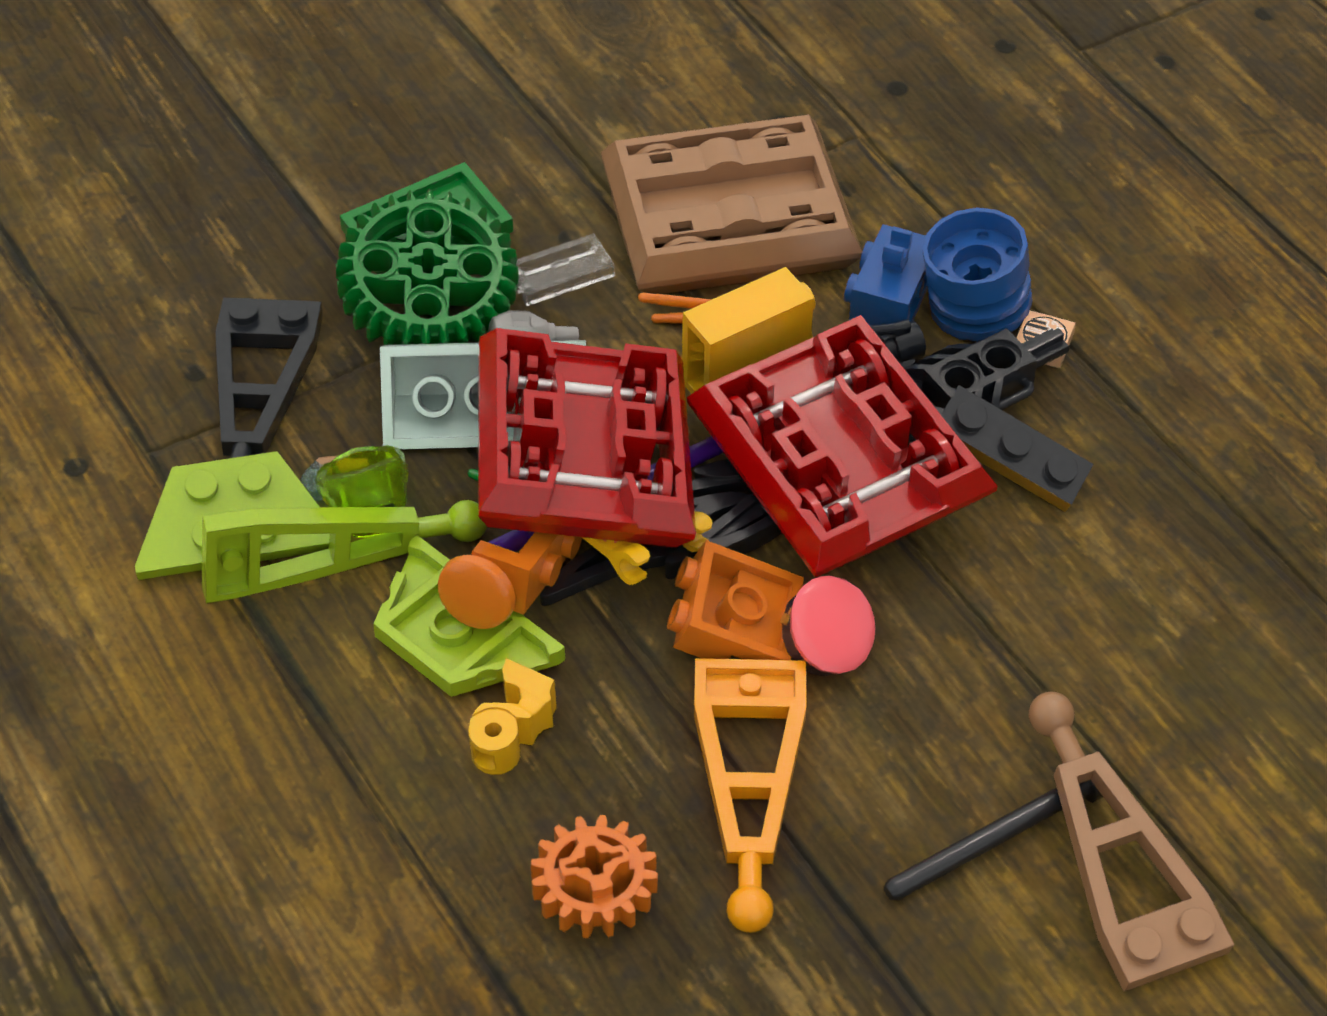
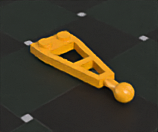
(749, 691)

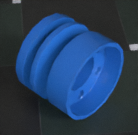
(977, 273)

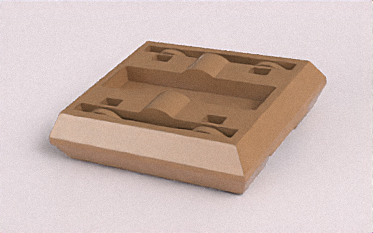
(729, 205)

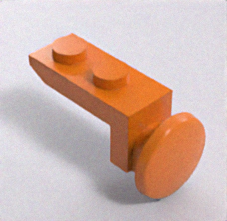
(496, 581)

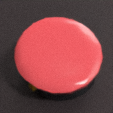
(829, 626)

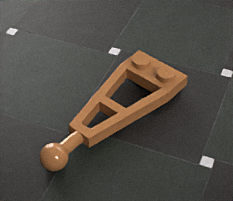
(1154, 942)

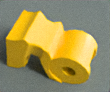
(501, 727)

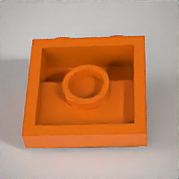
(731, 605)

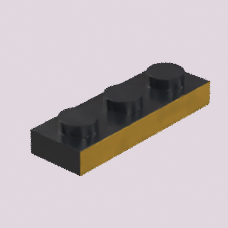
(1016, 449)

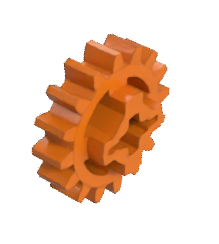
(589, 876)

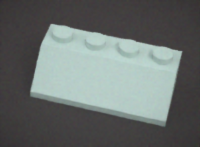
(432, 395)

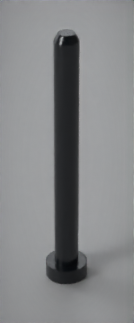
(981, 842)

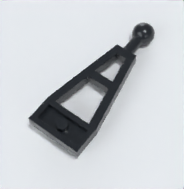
(262, 325)

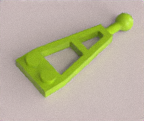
(234, 542)

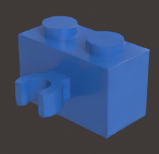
(890, 278)

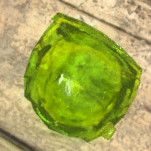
(365, 479)

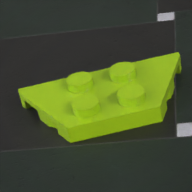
(215, 487)
(442, 647)

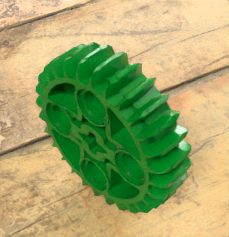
(426, 271)

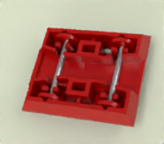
(583, 440)
(837, 458)

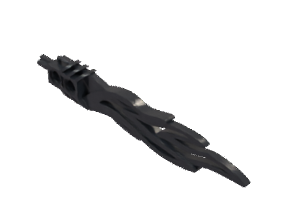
(992, 368)

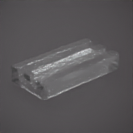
(563, 275)

